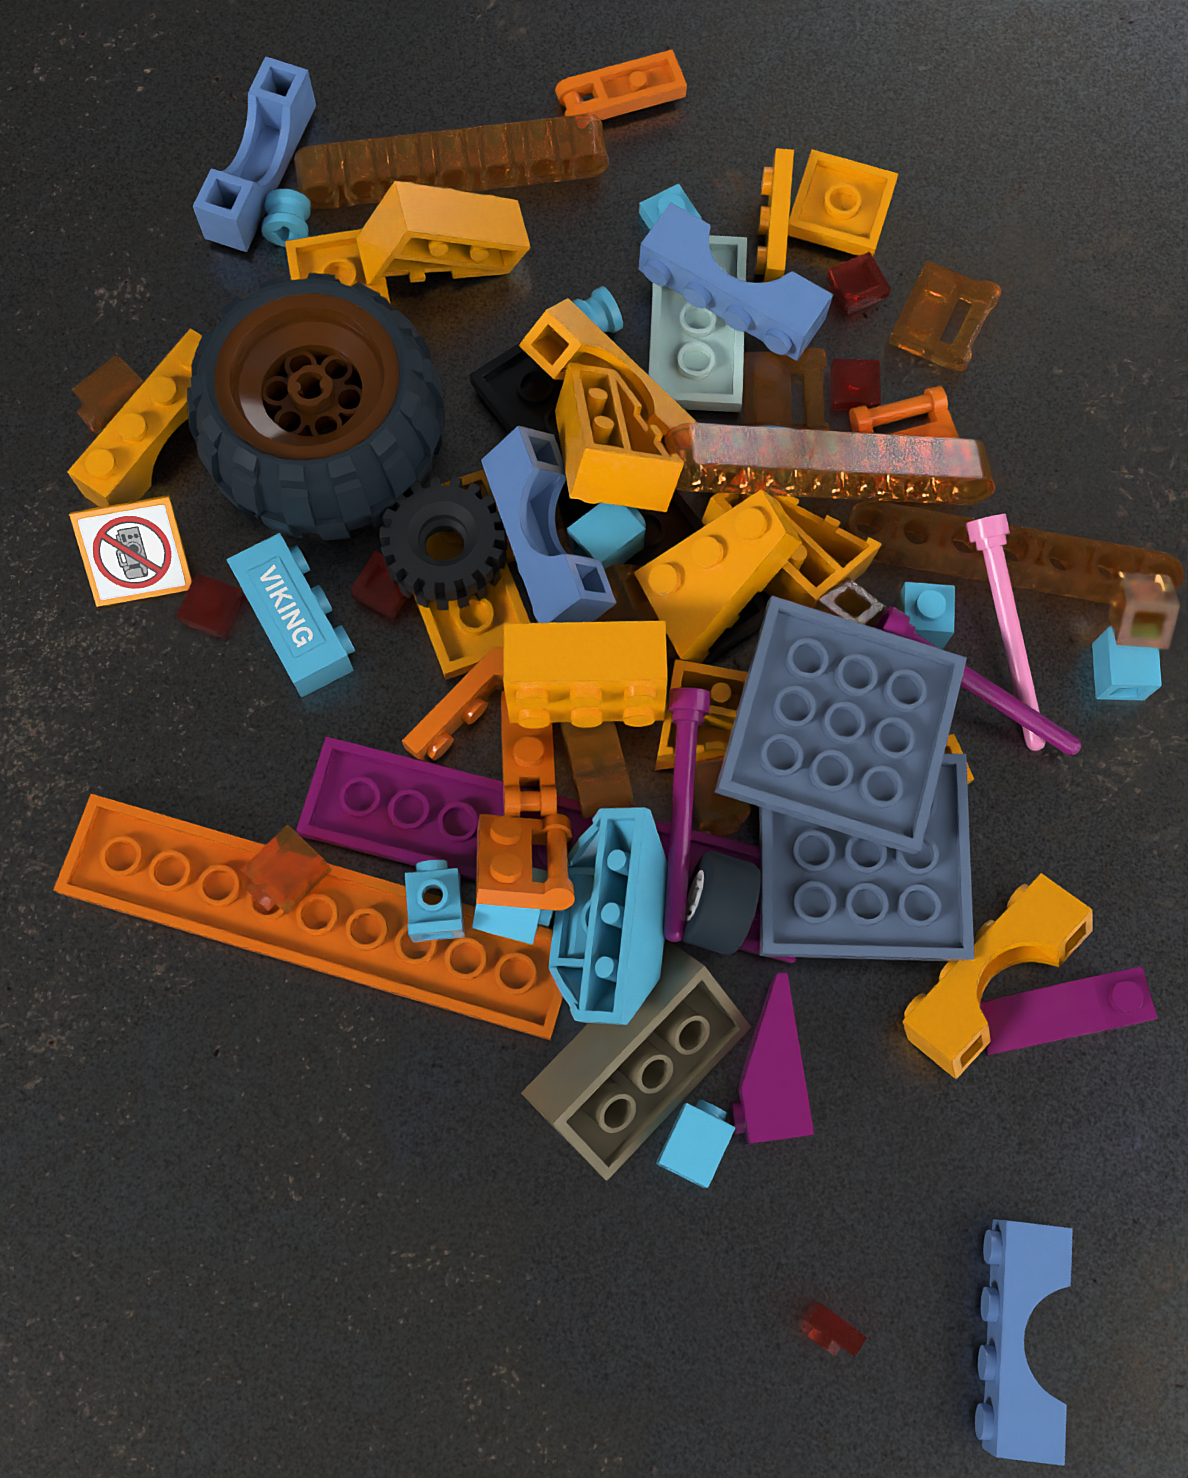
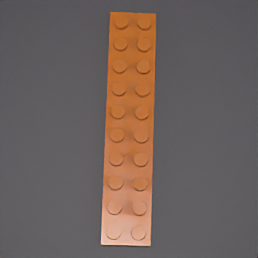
(342, 928)

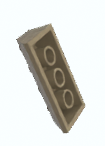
(626, 1079)

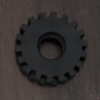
(435, 511)

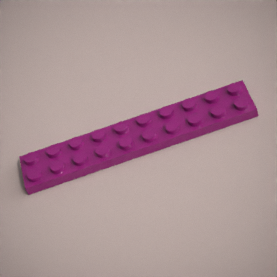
(432, 812)

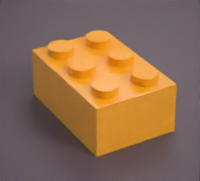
(585, 672)

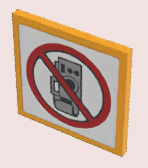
(132, 550)

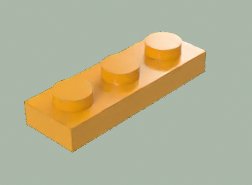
(774, 218)

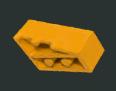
(717, 572)

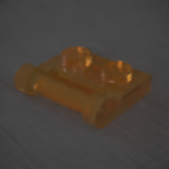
(930, 310)
(768, 389)

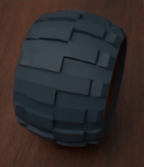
(260, 376)

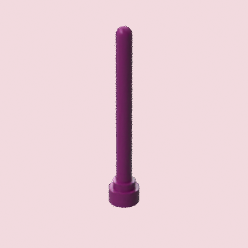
(898, 623)
(688, 712)

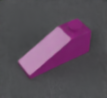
(1068, 1010)
(772, 1084)

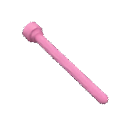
(990, 537)

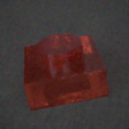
(858, 283)
(855, 383)
(377, 589)
(210, 605)
(831, 1331)

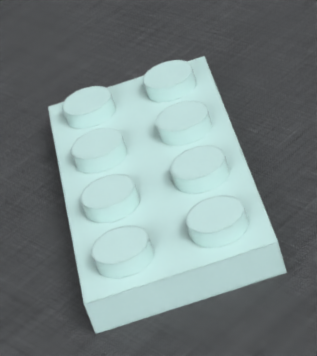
(694, 350)

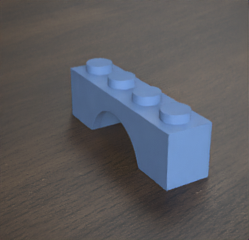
(277, 115)
(777, 312)
(526, 480)
(1017, 1413)

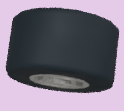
(721, 902)

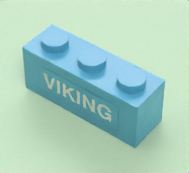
(293, 613)

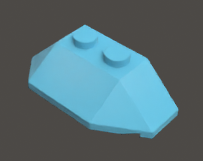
(613, 935)

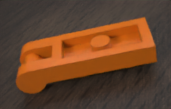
(624, 87)
(462, 704)
(527, 763)

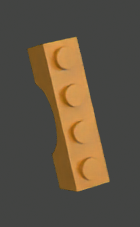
(570, 336)
(123, 455)
(1038, 926)

